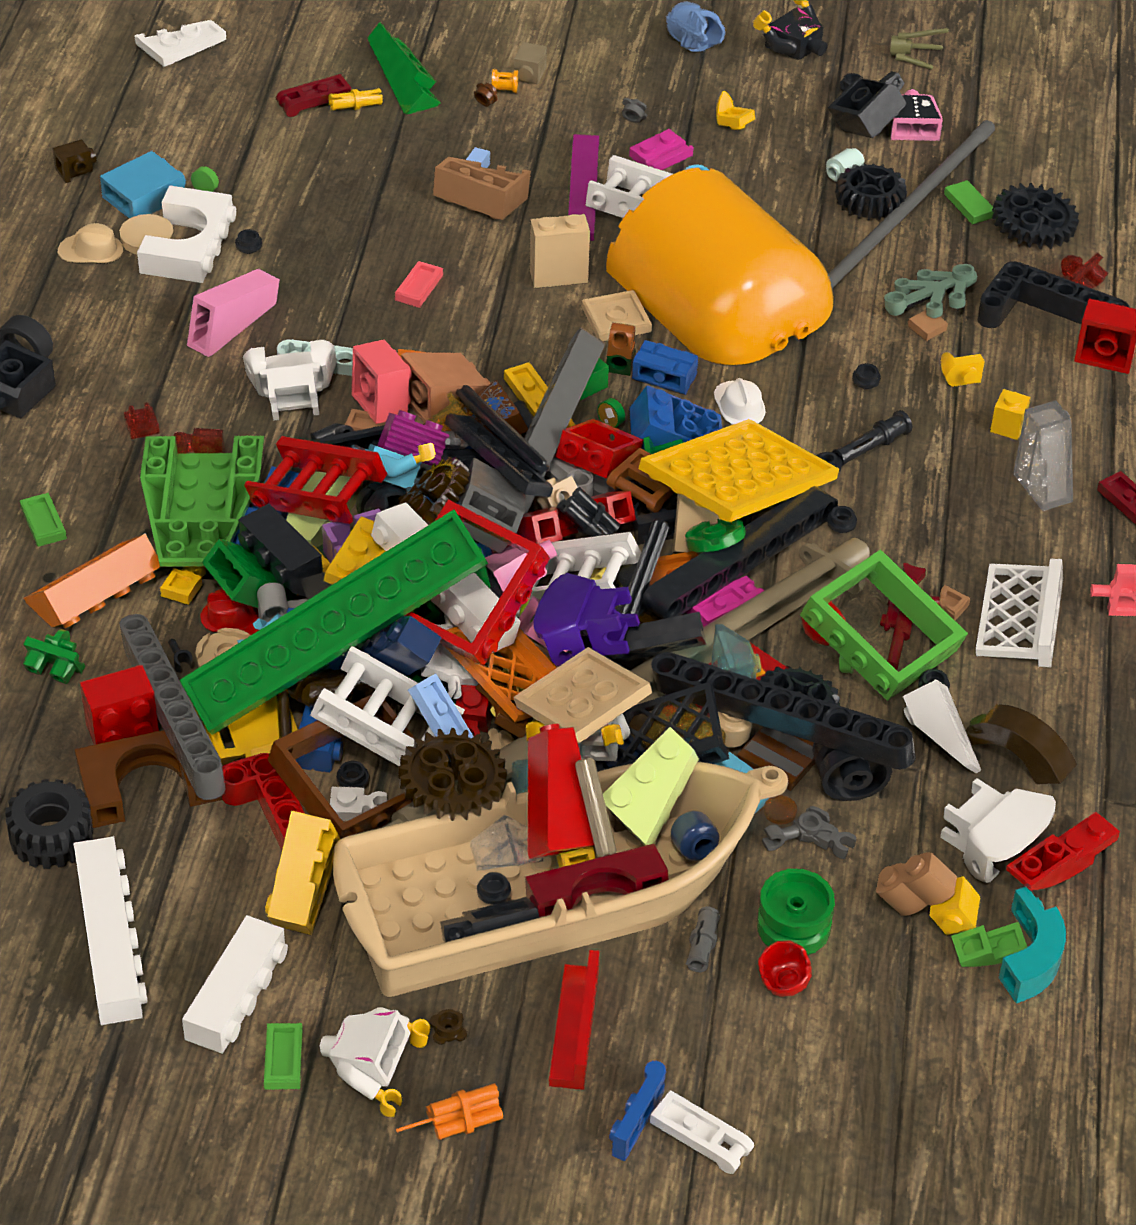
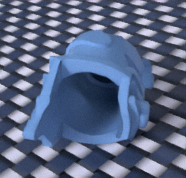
(688, 24)

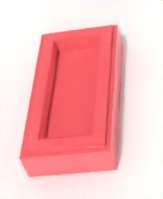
(418, 284)

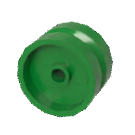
(796, 908)

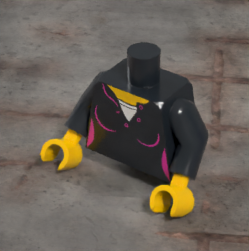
(794, 33)

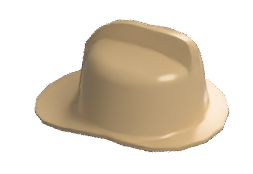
(91, 244)

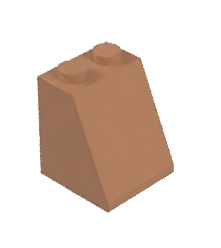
(435, 377)

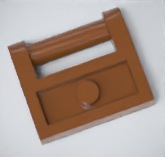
(630, 468)

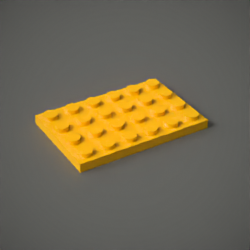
(738, 469)

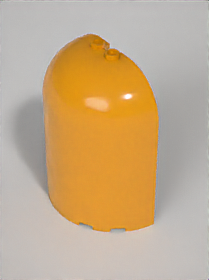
(719, 269)

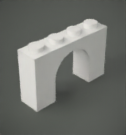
(194, 256)

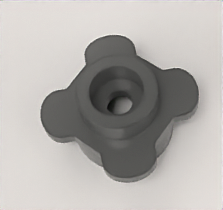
(634, 110)

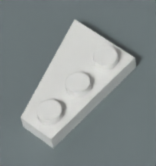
(174, 46)

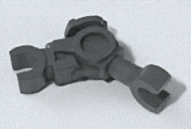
(811, 827)

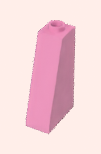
(229, 309)

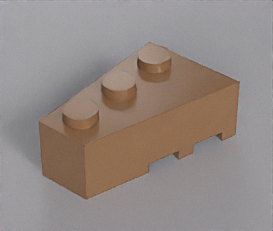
(481, 188)

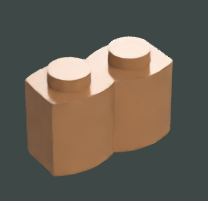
(916, 884)

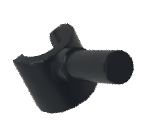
(180, 655)

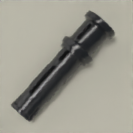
(881, 434)

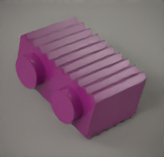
(404, 436)

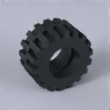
(45, 804)

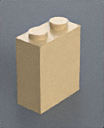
(559, 250)

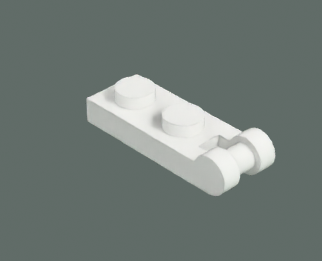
(701, 1131)

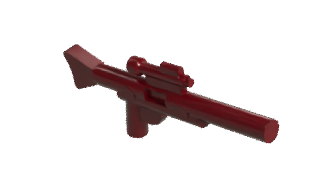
(899, 621)

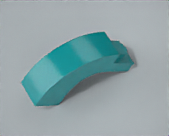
(1035, 967)

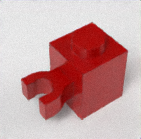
(477, 709)

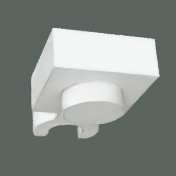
(352, 801)

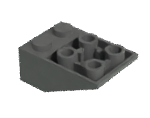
(494, 499)

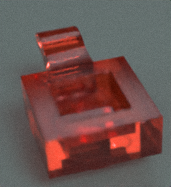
(200, 441)

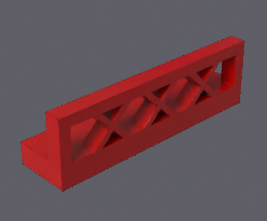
(574, 1024)

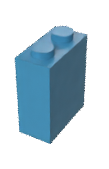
(140, 184)

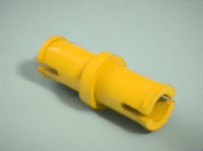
(355, 99)

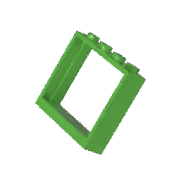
(909, 599)

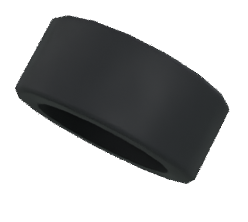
(30, 330)

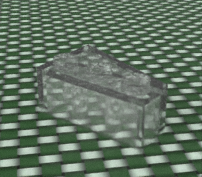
(1045, 455)

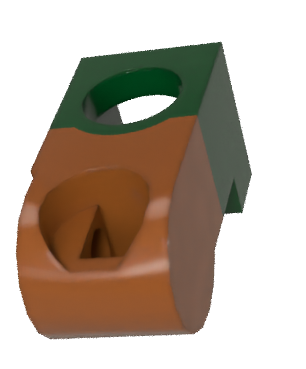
(621, 346)

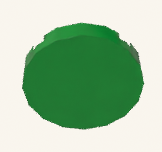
(714, 537)

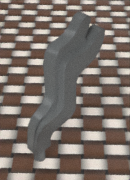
(452, 442)

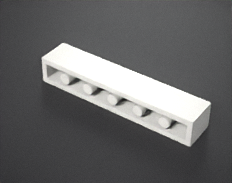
(465, 602)
(108, 931)

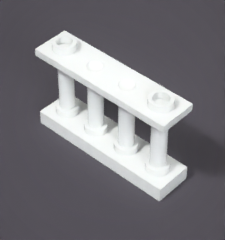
(628, 175)
(591, 553)
(361, 724)

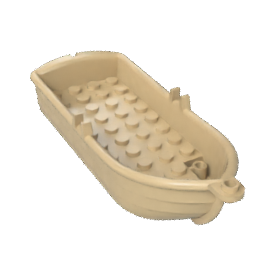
(425, 873)

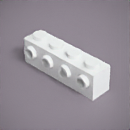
(234, 984)

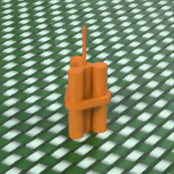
(462, 1112)

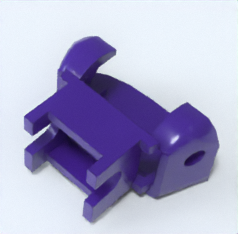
(579, 604)

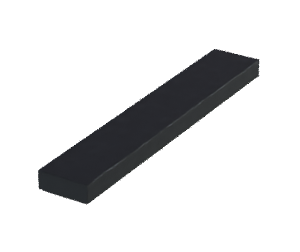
(499, 455)

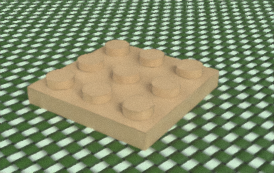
(583, 694)

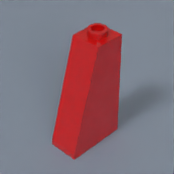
(554, 794)

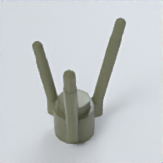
(902, 45)

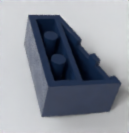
(403, 645)

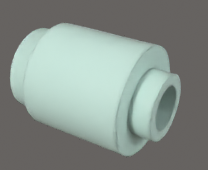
(845, 159)

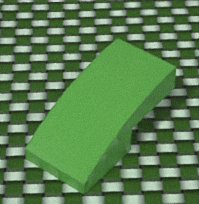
(985, 948)

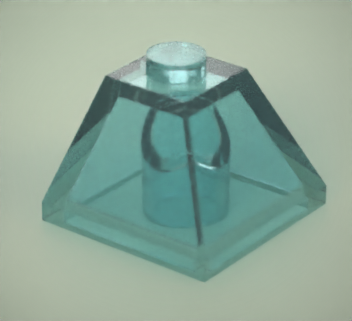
(734, 653)

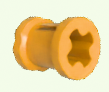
(505, 80)

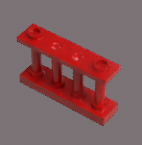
(313, 458)

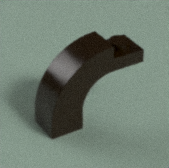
(1028, 738)

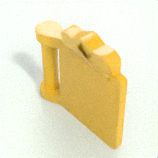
(251, 733)

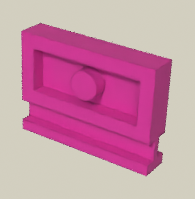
(661, 150)

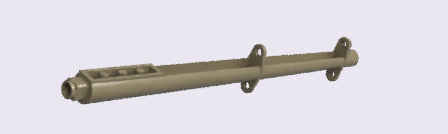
(745, 620)

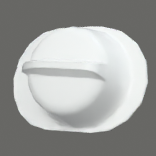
(740, 401)

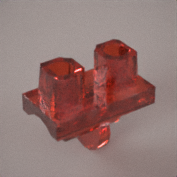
(1091, 270)

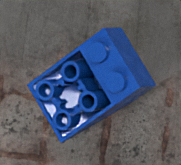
(670, 418)

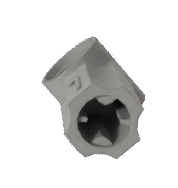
(562, 469)

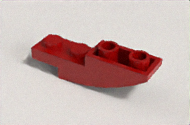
(1065, 855)

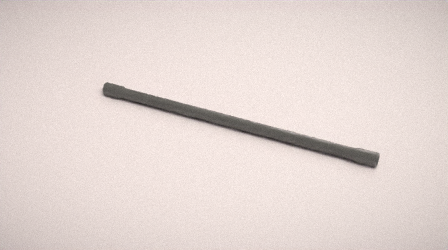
(977, 137)

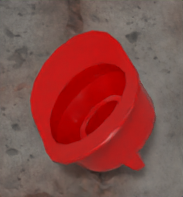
(226, 613)

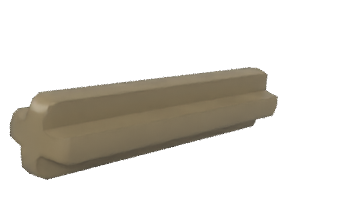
(595, 807)

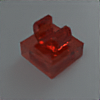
(141, 421)

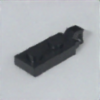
(489, 918)

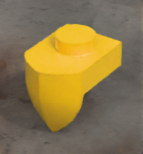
(732, 116)
(962, 369)

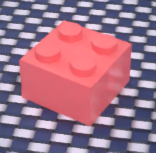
(380, 380)

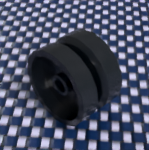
(849, 776)

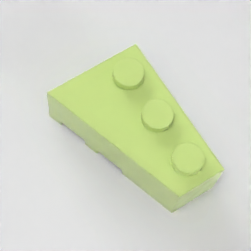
(651, 786)

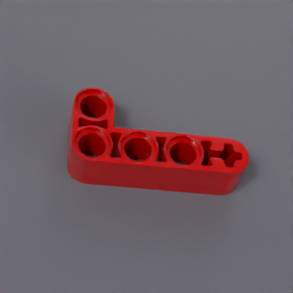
(257, 780)

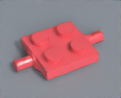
(1120, 591)

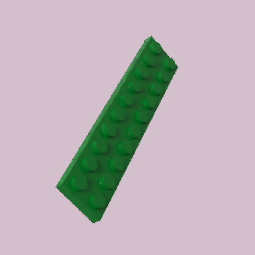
(333, 622)

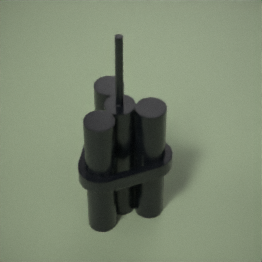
(588, 515)

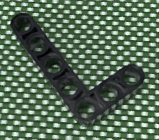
(1038, 289)

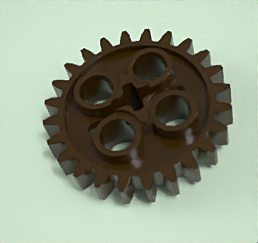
(438, 484)
(473, 765)

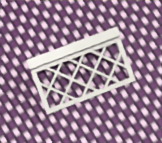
(1045, 619)

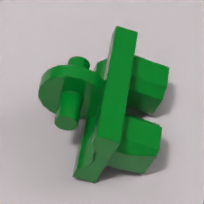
(55, 650)

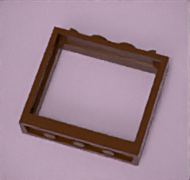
(310, 738)

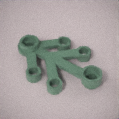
(960, 277)

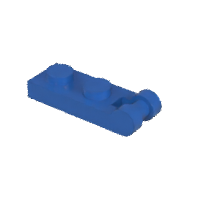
(638, 1110)

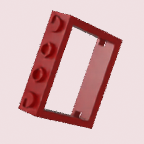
(516, 593)

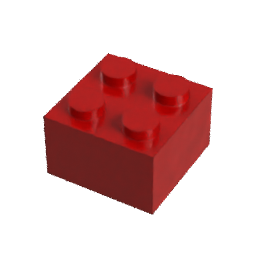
(1107, 336)
(119, 705)

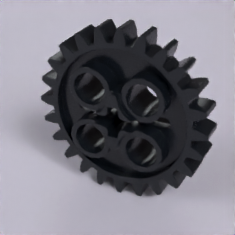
(1035, 215)

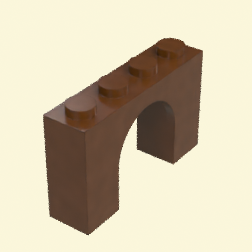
(106, 764)

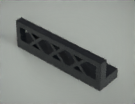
(660, 637)

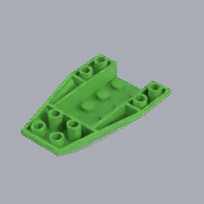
(196, 496)

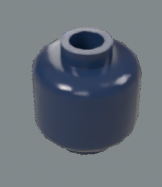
(694, 835)

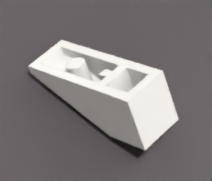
(936, 715)

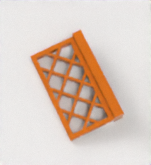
(519, 657)

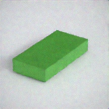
(969, 202)
(43, 519)
(283, 1056)

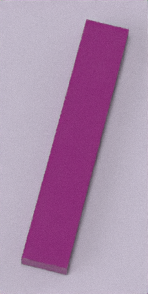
(583, 170)

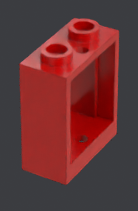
(592, 449)

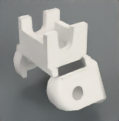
(291, 378)
(996, 826)

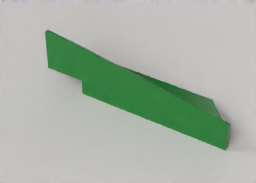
(403, 71)

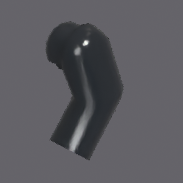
(331, 430)

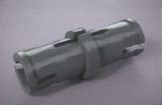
(703, 939)

